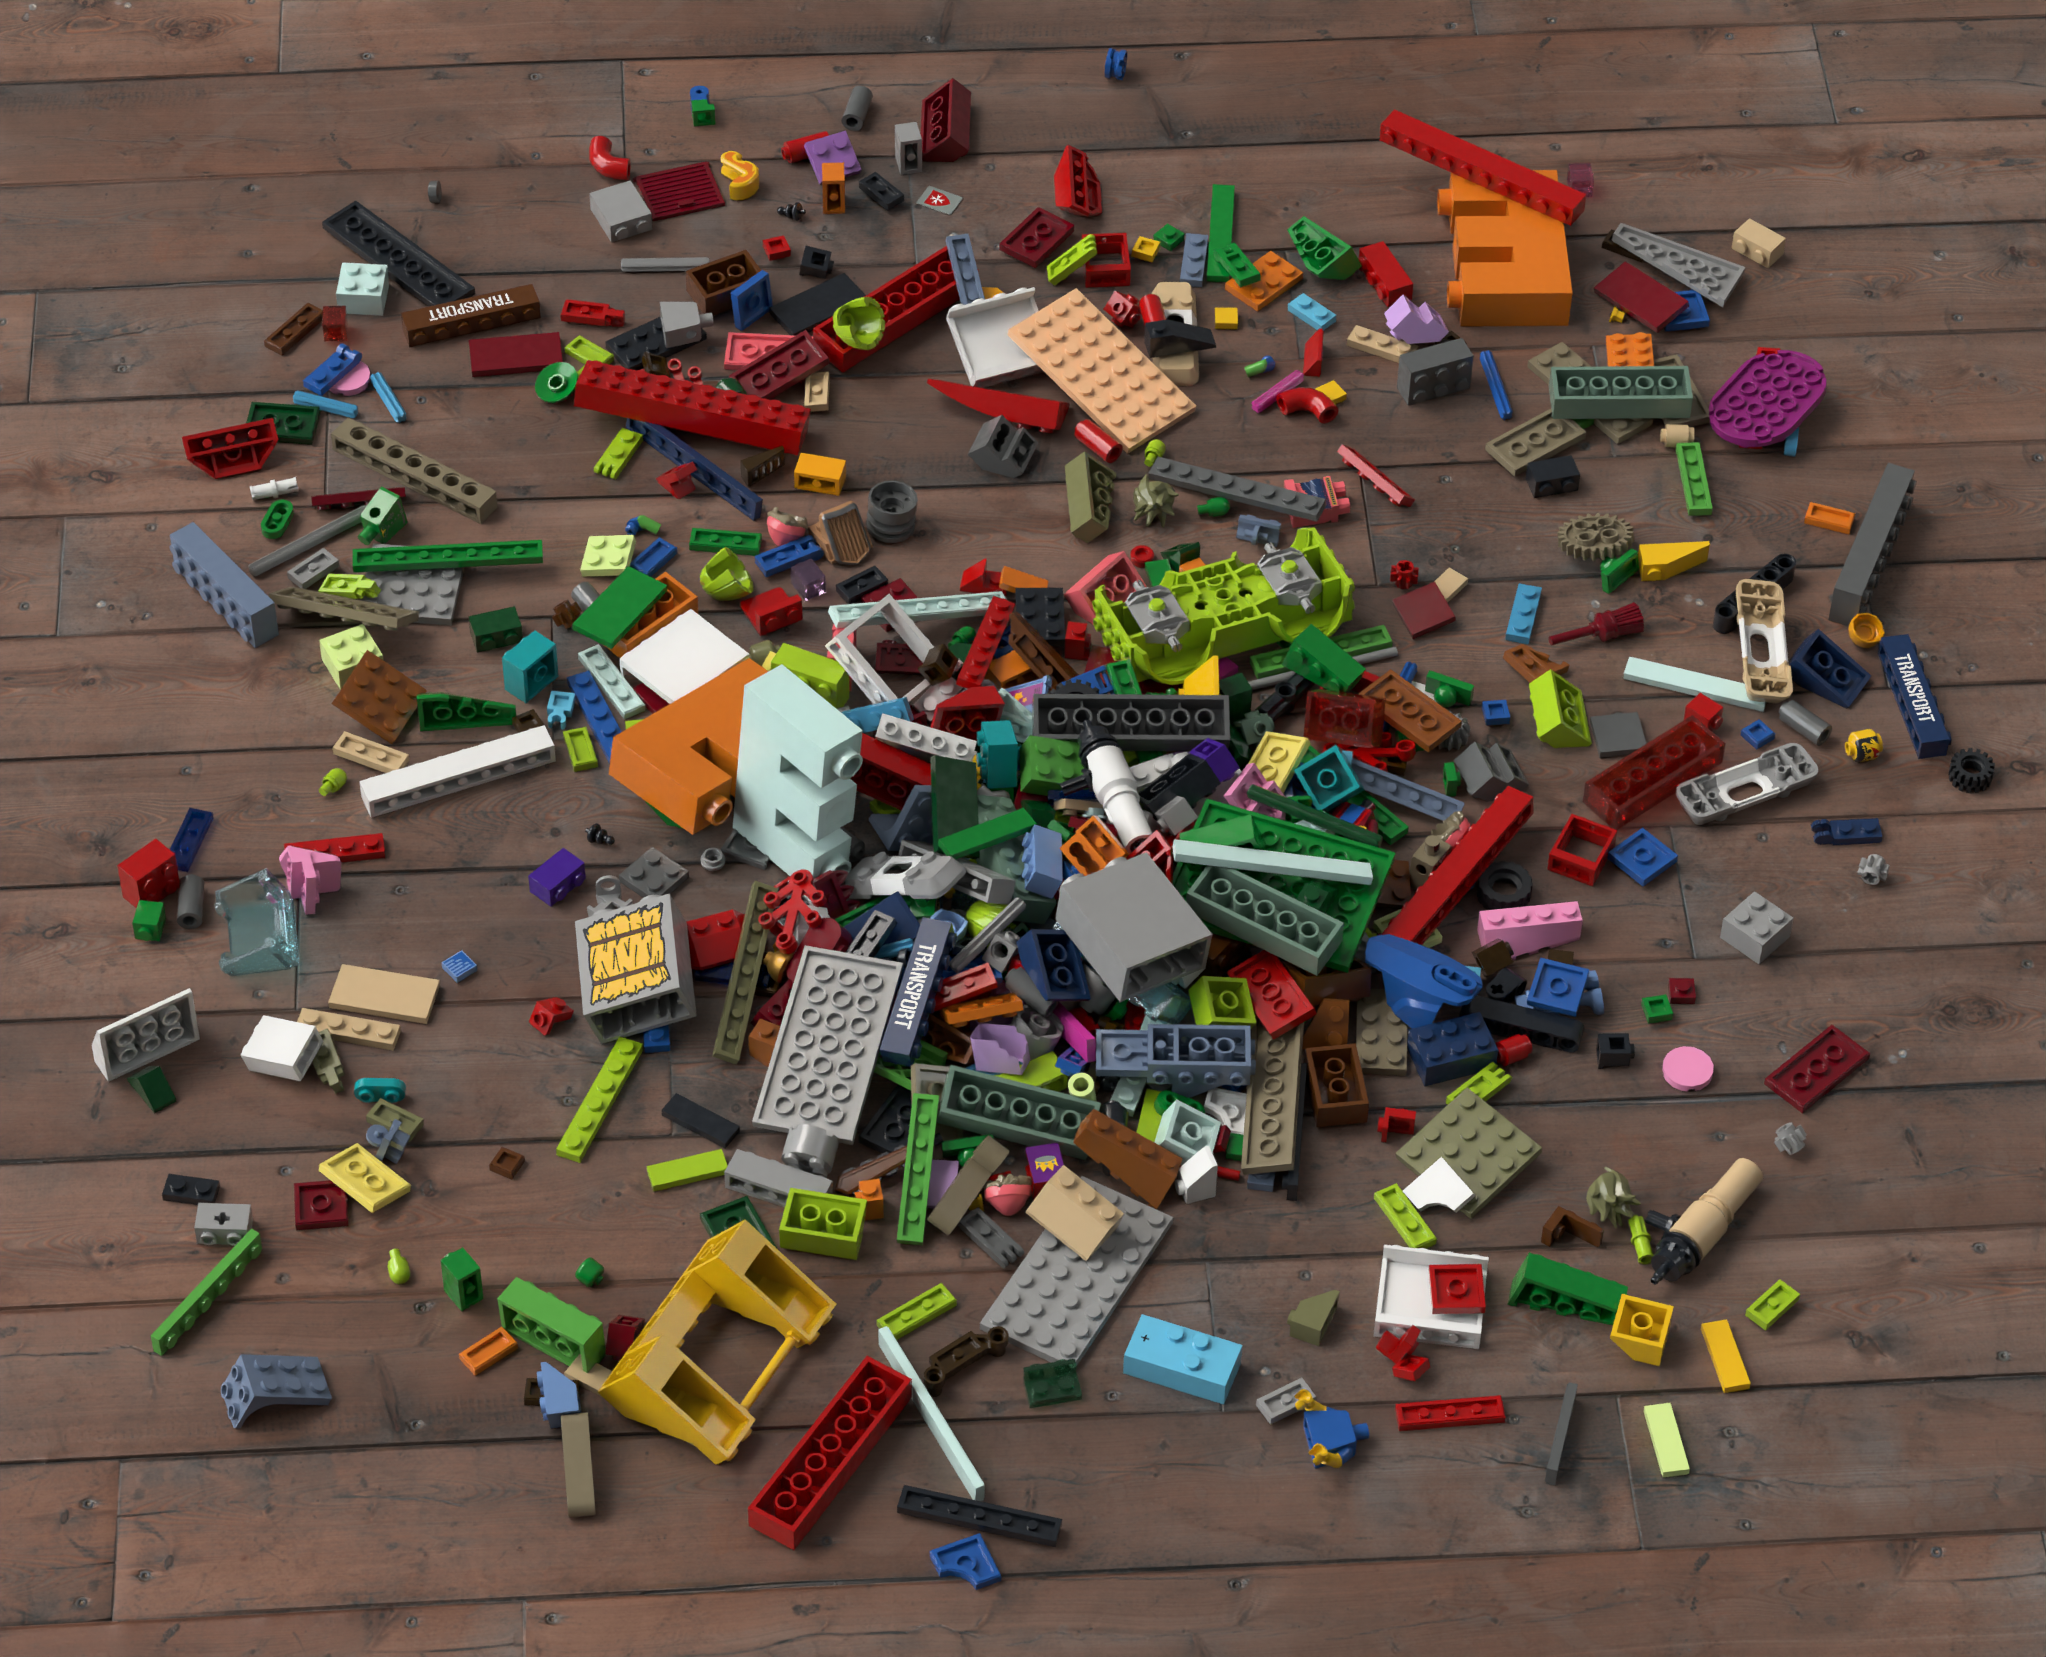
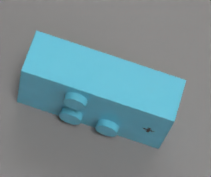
(1182, 1359)

